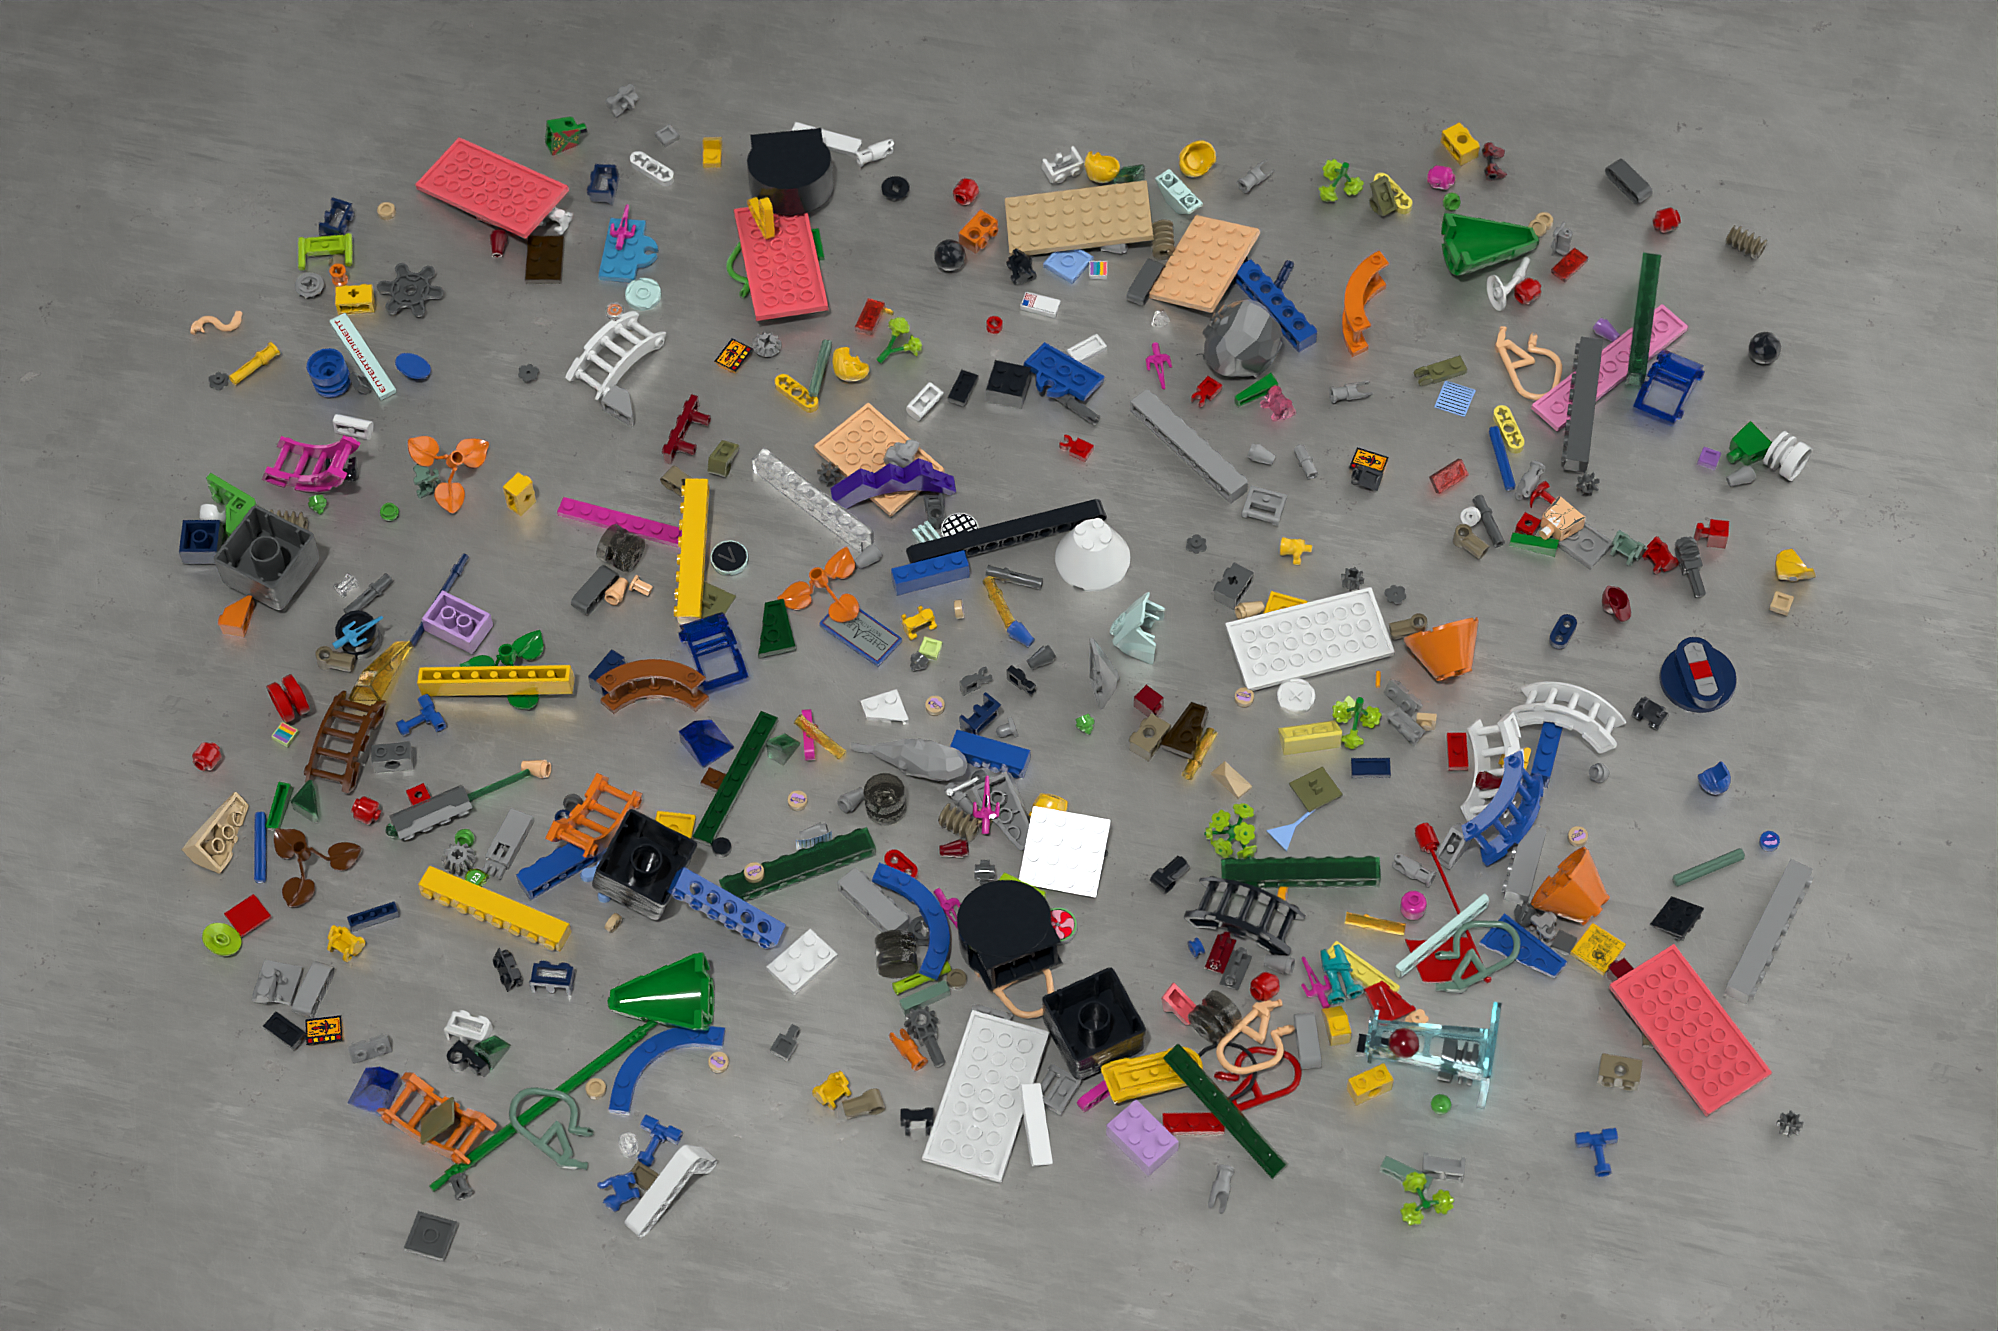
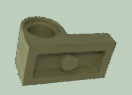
(1383, 199)
(721, 458)

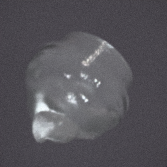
(1160, 318)

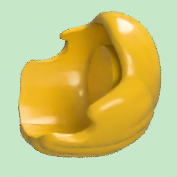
(1196, 158)
(1101, 168)
(848, 367)

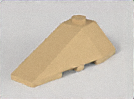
(214, 840)

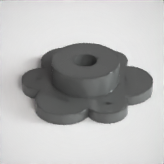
(528, 372)
(218, 381)
(1196, 548)
(1398, 591)

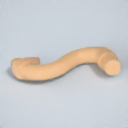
(234, 324)

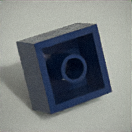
(200, 541)

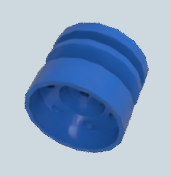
(328, 372)

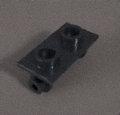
(504, 962)

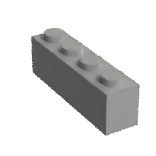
(1524, 866)
(872, 902)

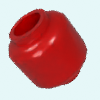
(965, 191)
(1666, 220)
(1527, 291)
(206, 756)
(366, 810)
(1264, 986)

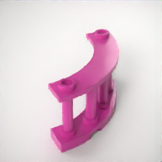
(316, 481)

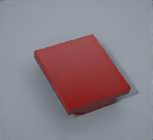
(247, 915)

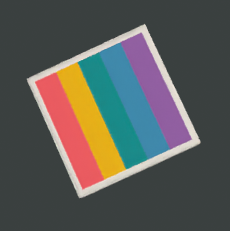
(1098, 270)

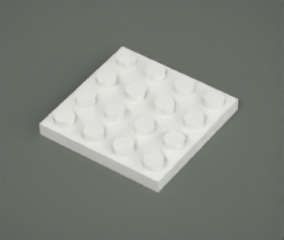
(1064, 851)

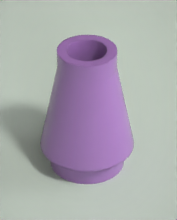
(1606, 330)

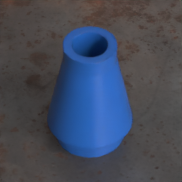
(1020, 633)

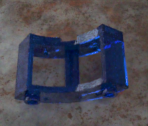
(1677, 365)
(705, 628)

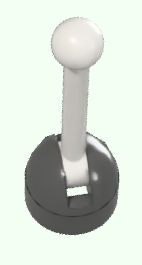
(977, 778)

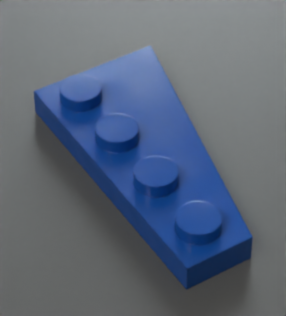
(1532, 951)

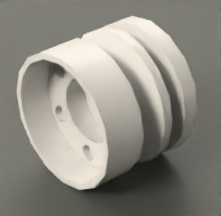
(1789, 456)

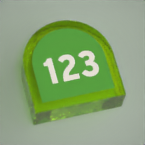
(476, 877)

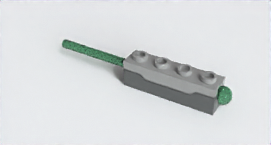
(441, 807)

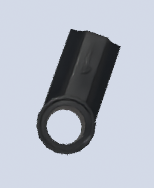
(1166, 877)

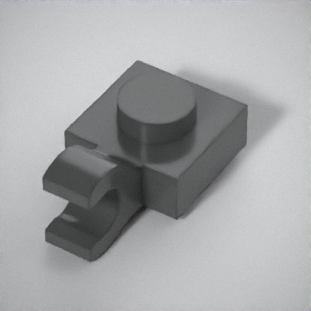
(972, 682)
(786, 1044)

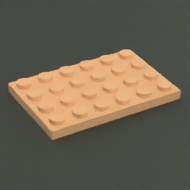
(1204, 263)
(863, 444)

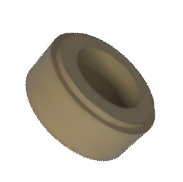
(956, 979)

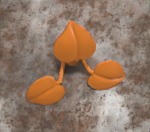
(468, 451)
(840, 565)

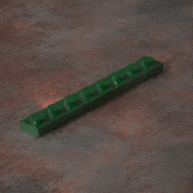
(735, 778)
(1225, 1111)

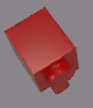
(1716, 533)

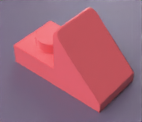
(1178, 1002)

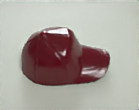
(1616, 602)

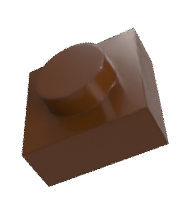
(712, 779)

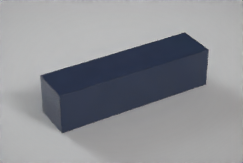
(373, 916)

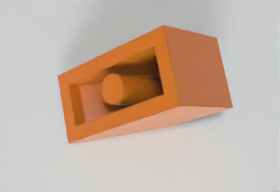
(237, 617)

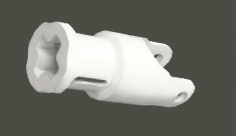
(874, 152)

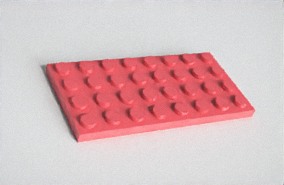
(492, 187)
(781, 269)
(1690, 1030)

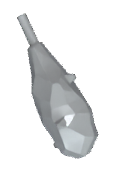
(919, 758)

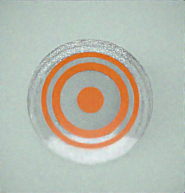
(614, 310)

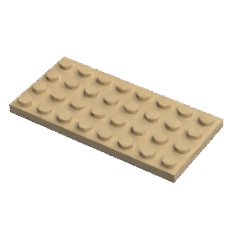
(1079, 218)

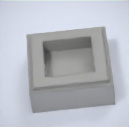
(667, 135)

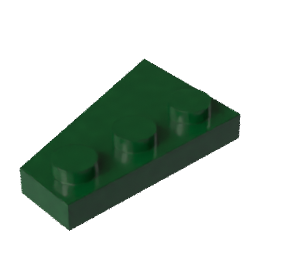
(776, 630)

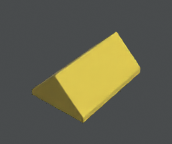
(1310, 737)

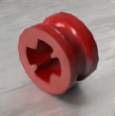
(994, 329)

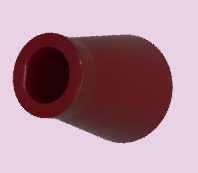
(498, 240)
(1487, 781)
(955, 849)

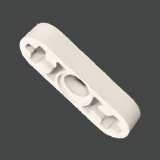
(655, 175)

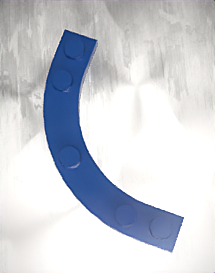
(929, 909)
(652, 1050)

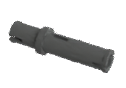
(1070, 402)
(1488, 520)
(1014, 577)
(375, 589)

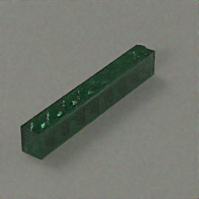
(1643, 319)
(803, 865)
(1304, 872)

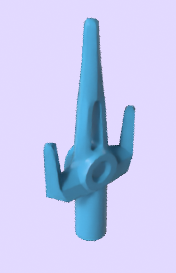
(351, 635)

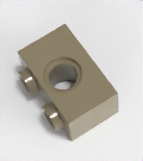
(1145, 746)
(1628, 1066)

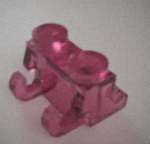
(1278, 404)

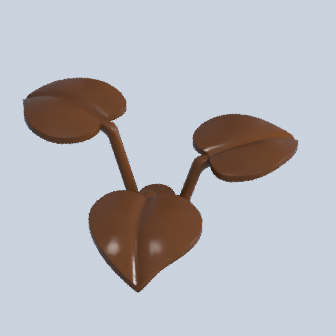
(293, 842)

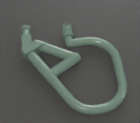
(1457, 984)
(561, 1161)

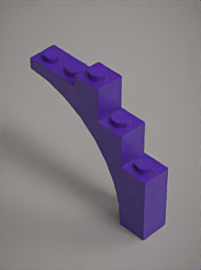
(889, 479)

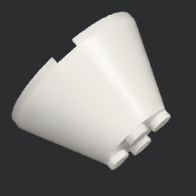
(1092, 556)

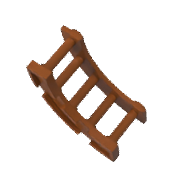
(677, 683)

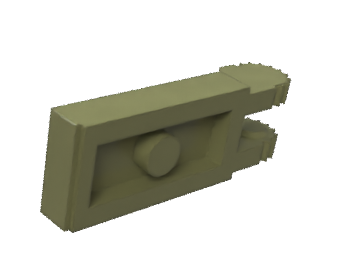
(1441, 371)

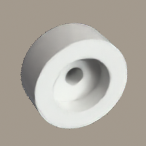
(1470, 516)

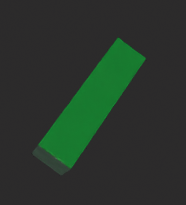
(1256, 390)
(1534, 544)
(279, 805)

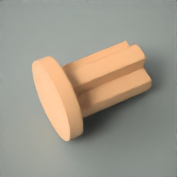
(640, 586)

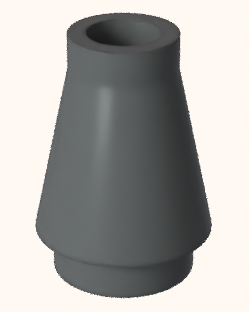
(1041, 657)

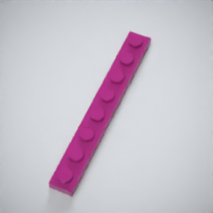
(606, 517)

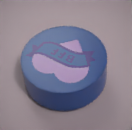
(1769, 841)

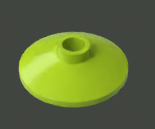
(221, 939)

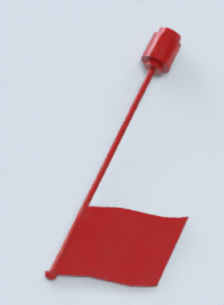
(1431, 969)

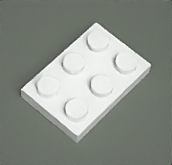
(802, 962)

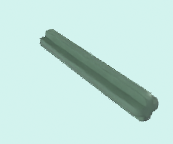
(820, 368)
(1708, 867)

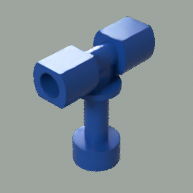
(427, 714)
(658, 1134)
(1597, 1143)

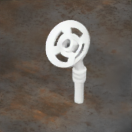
(1501, 290)

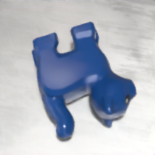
(621, 1187)

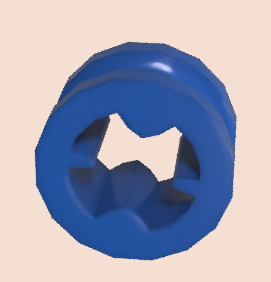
(1196, 947)

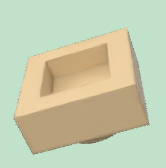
(1781, 603)
(1426, 721)

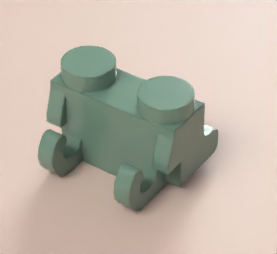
(425, 481)
(1628, 547)

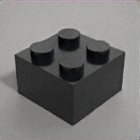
(1008, 384)

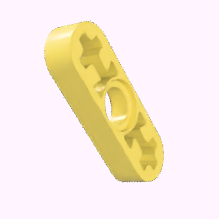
(1405, 199)
(1509, 421)

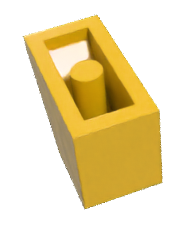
(1336, 1025)

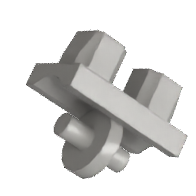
(624, 99)

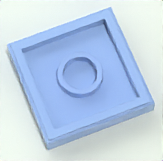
(1068, 264)

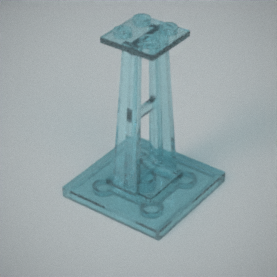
(1485, 1037)

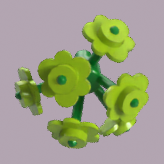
(1239, 831)

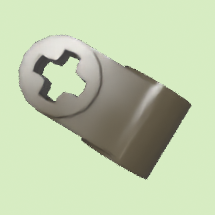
(674, 479)

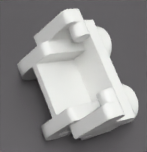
(559, 216)

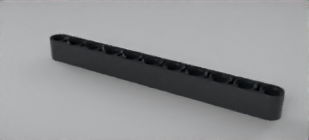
(1009, 532)

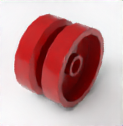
(290, 697)

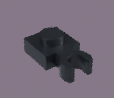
(1018, 678)

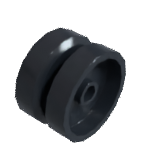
(373, 634)

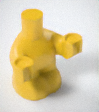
(1294, 547)

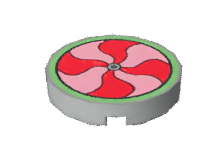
(1064, 924)

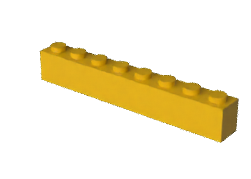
(692, 550)
(496, 680)
(494, 908)

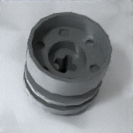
(1451, 1052)

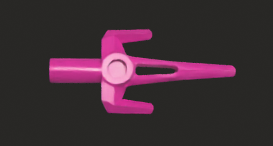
(622, 232)
(1158, 359)
(986, 812)
(947, 905)
(1317, 989)

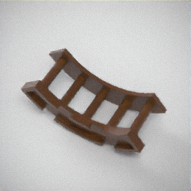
(360, 739)

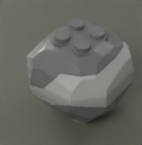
(1242, 339)

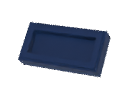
(1370, 768)

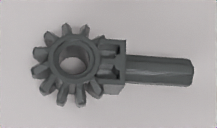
(1690, 563)
(926, 1033)

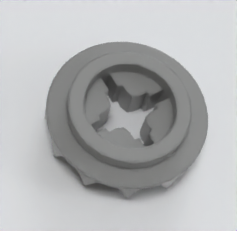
(305, 280)
(771, 349)

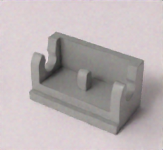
(1444, 1168)

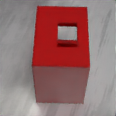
(1529, 530)
(416, 790)

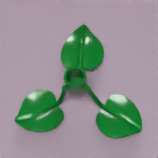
(529, 647)

